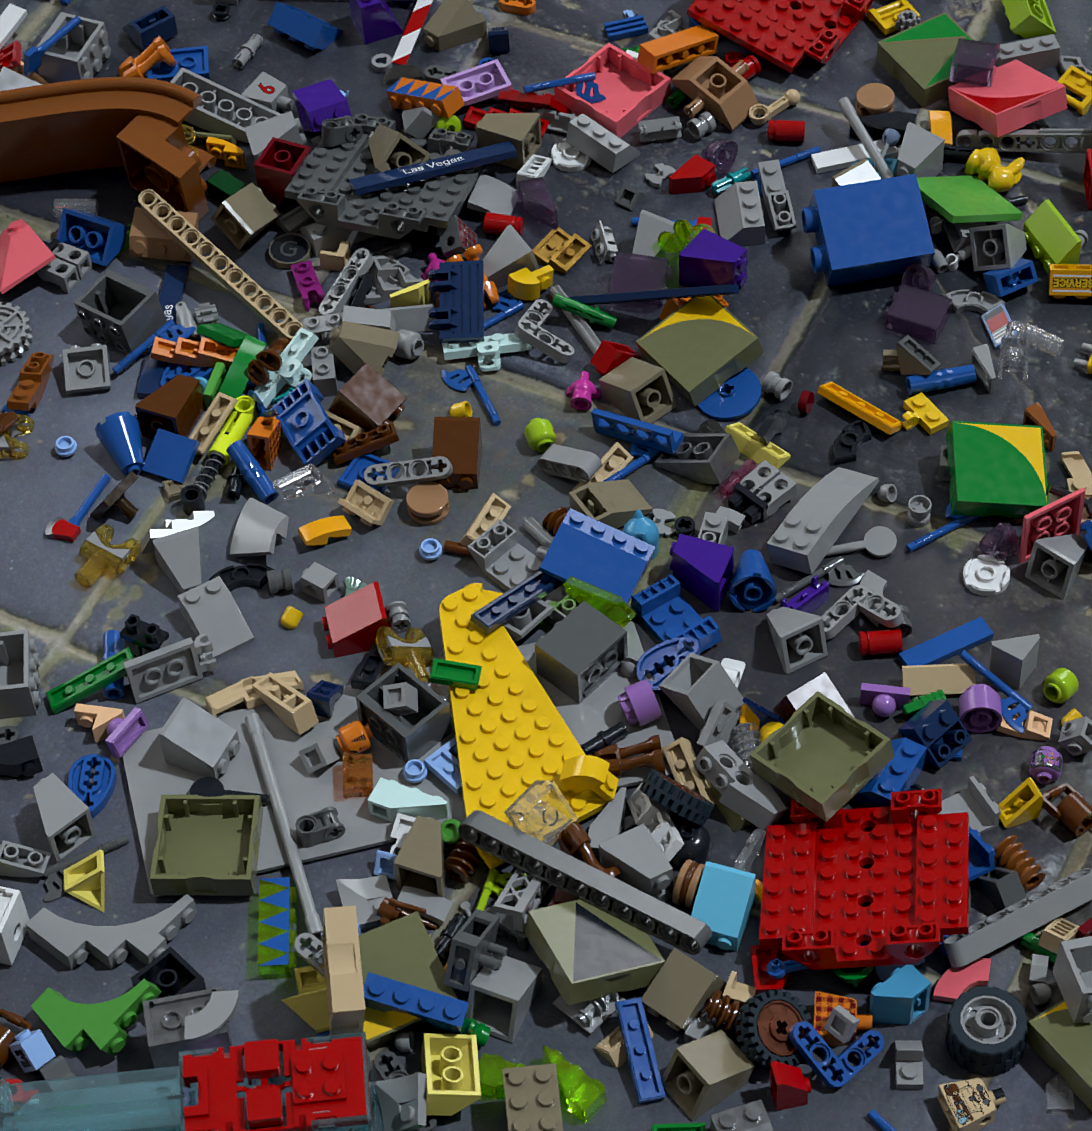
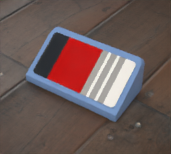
(995, 324)

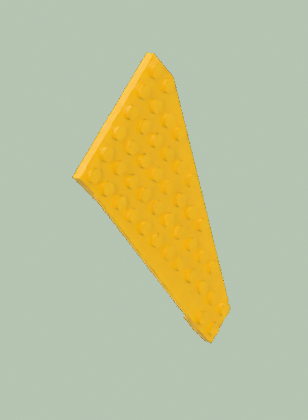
(507, 727)

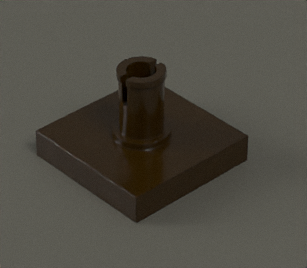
(117, 499)

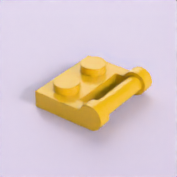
(887, 15)
(1080, 84)

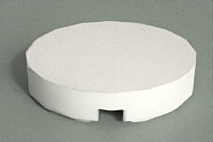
(568, 158)
(986, 575)

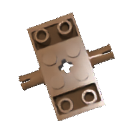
(717, 90)

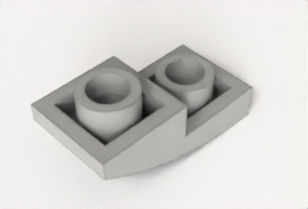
(435, 905)

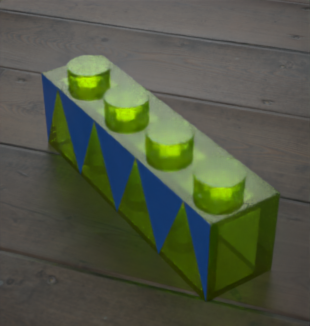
(275, 928)

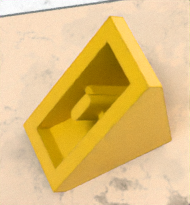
(1021, 805)

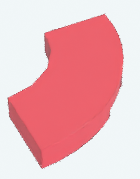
(960, 979)

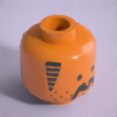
(354, 737)

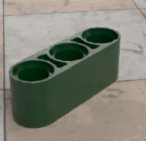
(223, 185)

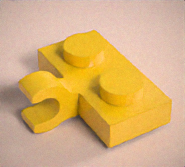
(923, 412)

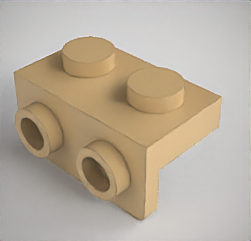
(366, 503)

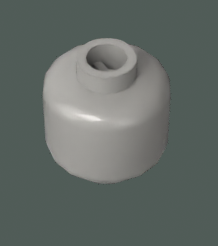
(409, 344)

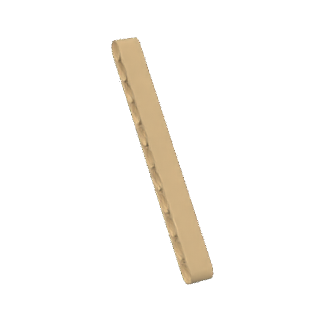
(215, 261)

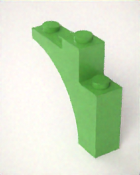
(102, 1022)

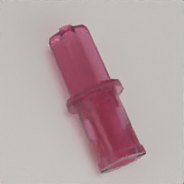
(736, 476)

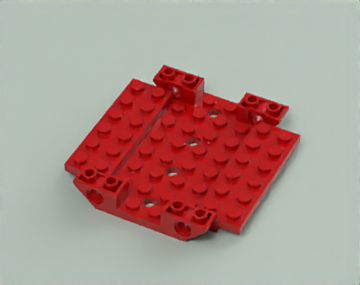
(781, 32)
(913, 885)

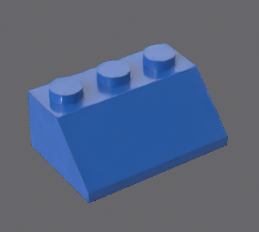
(303, 27)
(92, 234)
(895, 776)

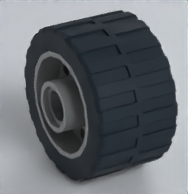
(986, 1031)

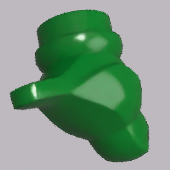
(472, 1027)

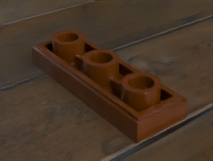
(365, 443)

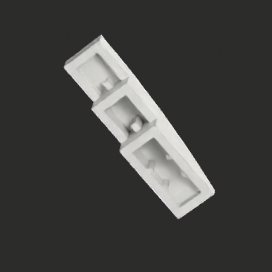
(657, 821)

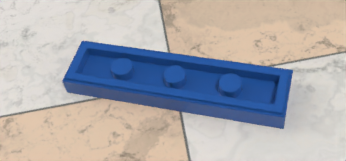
(948, 644)
(639, 1050)

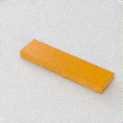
(860, 407)

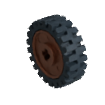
(677, 797)
(766, 1027)

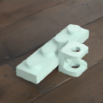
(487, 350)
(291, 369)

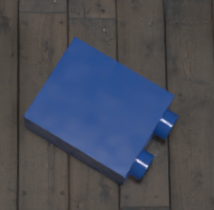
(868, 229)

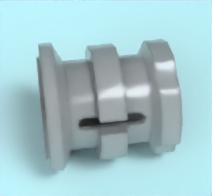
(398, 616)

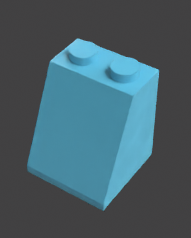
(725, 903)

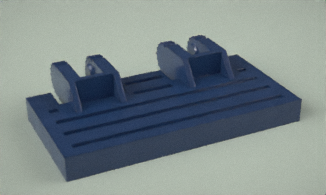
(462, 303)

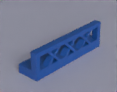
(636, 431)

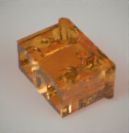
(357, 775)

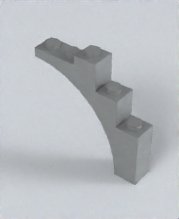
(110, 944)

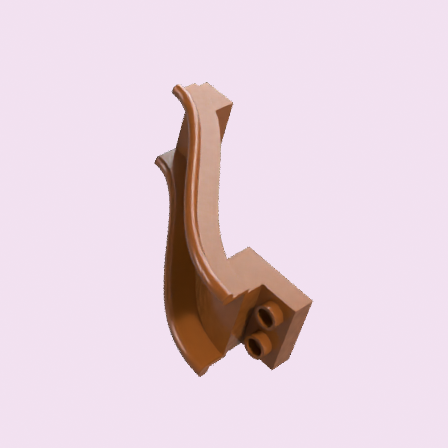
(105, 126)

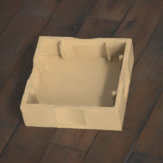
(343, 970)

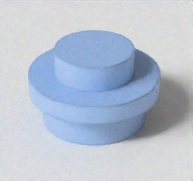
(65, 446)
(430, 549)
(415, 771)

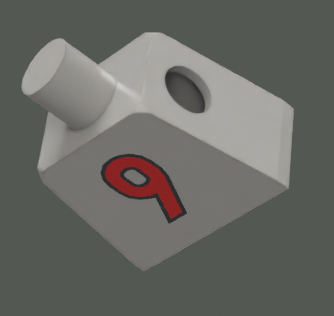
(269, 93)

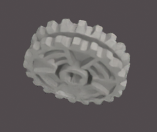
(14, 333)

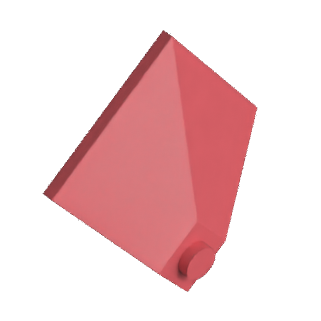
(20, 254)
(1052, 520)

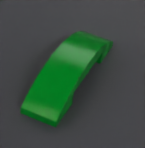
(237, 375)

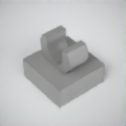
(841, 1024)

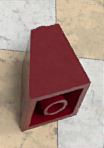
(278, 167)

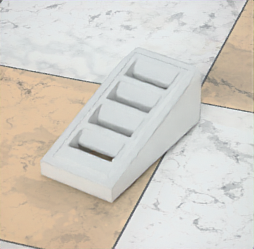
(531, 171)

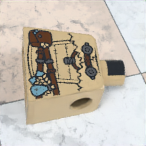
(969, 1104)

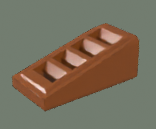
(1035, 416)

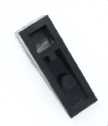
(878, 123)
(19, 759)

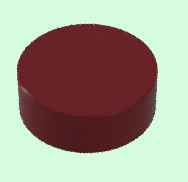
(806, 402)

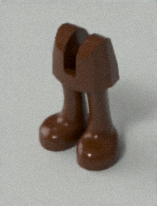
(267, 359)
(617, 756)
(576, 843)

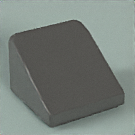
(629, 197)

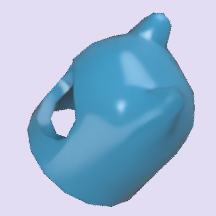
(643, 529)

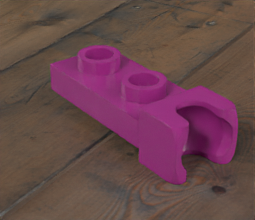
(307, 284)

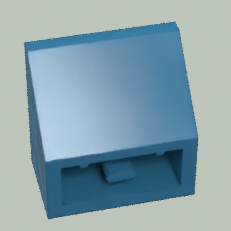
(900, 997)

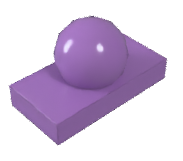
(884, 698)
(125, 732)

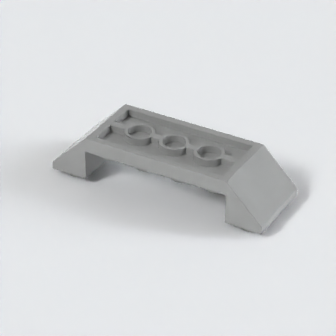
(510, 563)

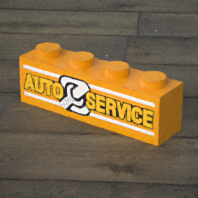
(1070, 280)

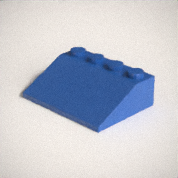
(597, 555)

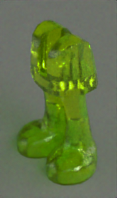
(682, 235)

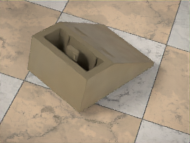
(609, 501)

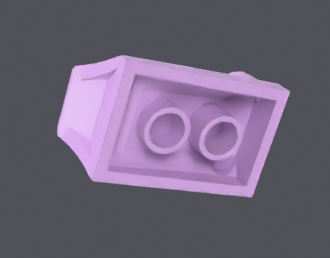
(480, 82)

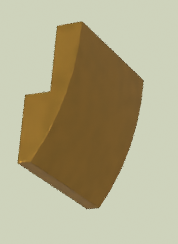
(560, 250)

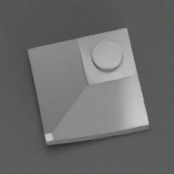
(366, 895)
(403, 1102)

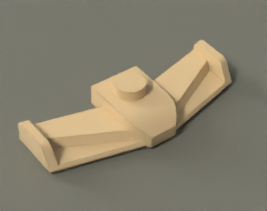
(1080, 476)
(243, 692)

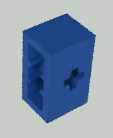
(1005, 281)

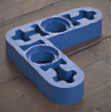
(838, 1063)

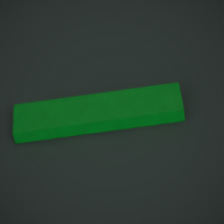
(89, 681)

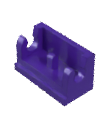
(810, 597)

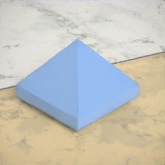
(384, 864)

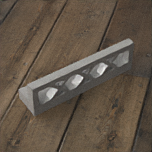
(526, 899)

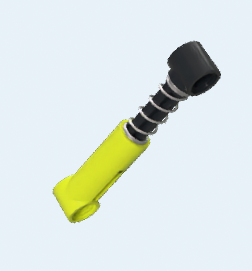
(234, 429)

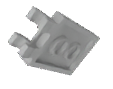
(169, 667)

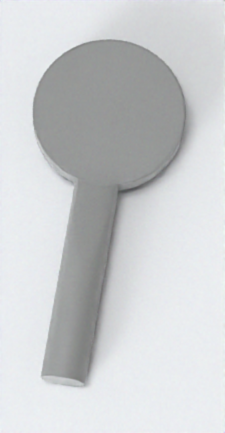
(877, 541)

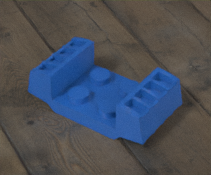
(308, 424)
(670, 616)

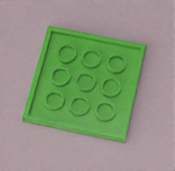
(966, 200)

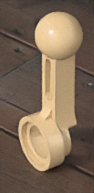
(790, 98)

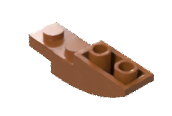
(32, 382)

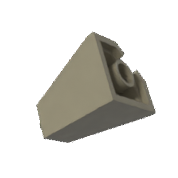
(454, 25)
(394, 150)
(363, 344)

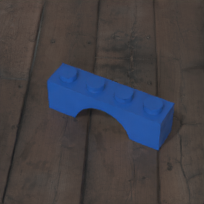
(437, 1009)

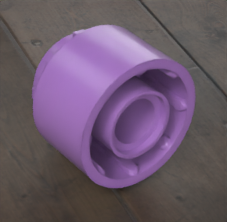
(639, 703)
(980, 708)

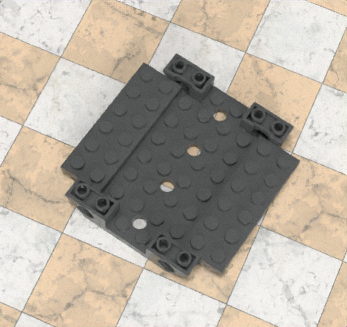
(393, 212)

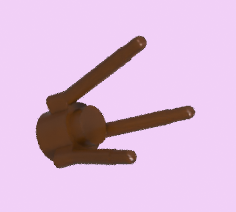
(391, 910)

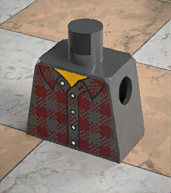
(456, 238)

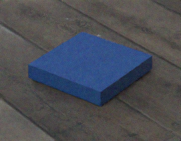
(170, 456)
(357, 468)

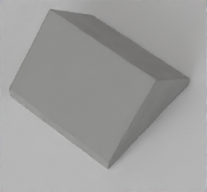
(527, 619)
(1014, 659)

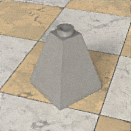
(647, 235)
(996, 246)
(508, 256)
(180, 558)
(1057, 562)
(797, 637)

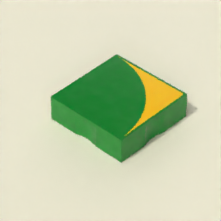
(996, 469)

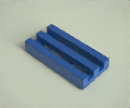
(626, 28)

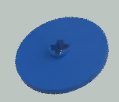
(743, 397)

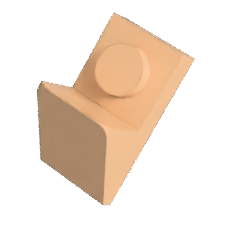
(96, 717)

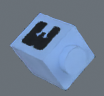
(31, 1050)

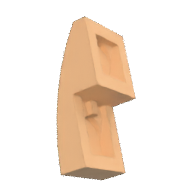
(1035, 726)

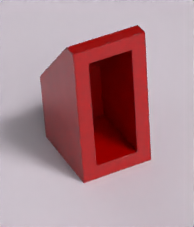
(692, 176)
(611, 355)
(788, 1086)

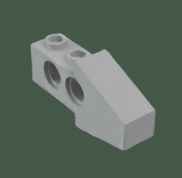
(322, 325)
(740, 787)

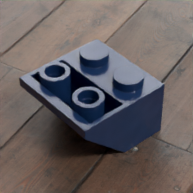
(148, 27)
(938, 730)

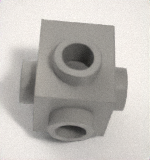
(1077, 736)

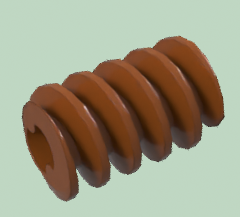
(1013, 857)

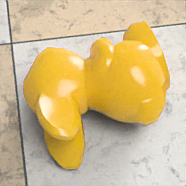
(987, 166)

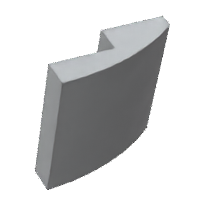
(492, 196)

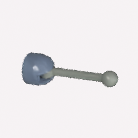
(889, 138)

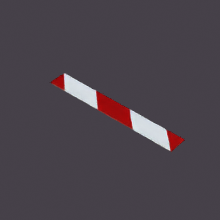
(411, 32)

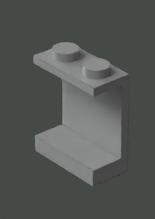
(974, 800)

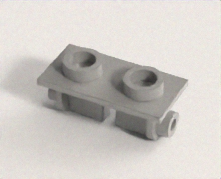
(558, 122)
(660, 129)
(604, 243)

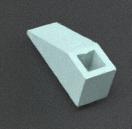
(393, 798)

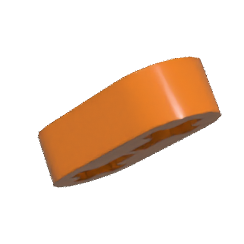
(521, 7)

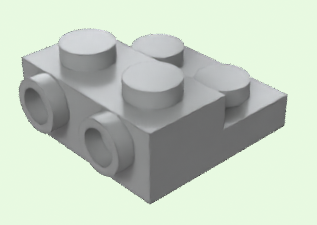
(86, 368)

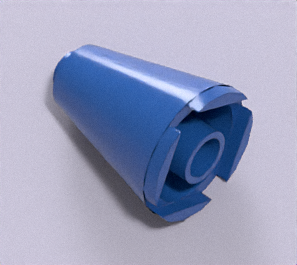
(122, 441)
(752, 583)

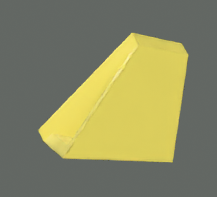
(411, 296)
(87, 880)
(312, 1008)

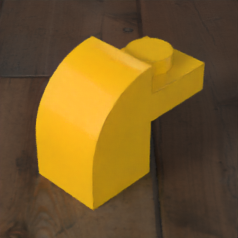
(591, 773)

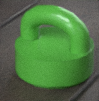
(450, 831)

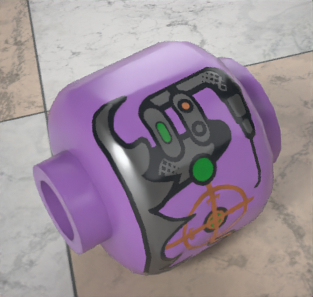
(1045, 765)

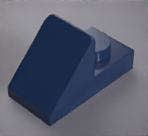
(498, 40)
(324, 696)

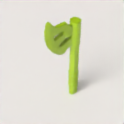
(490, 886)

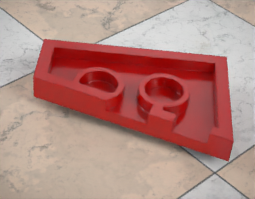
(530, 100)

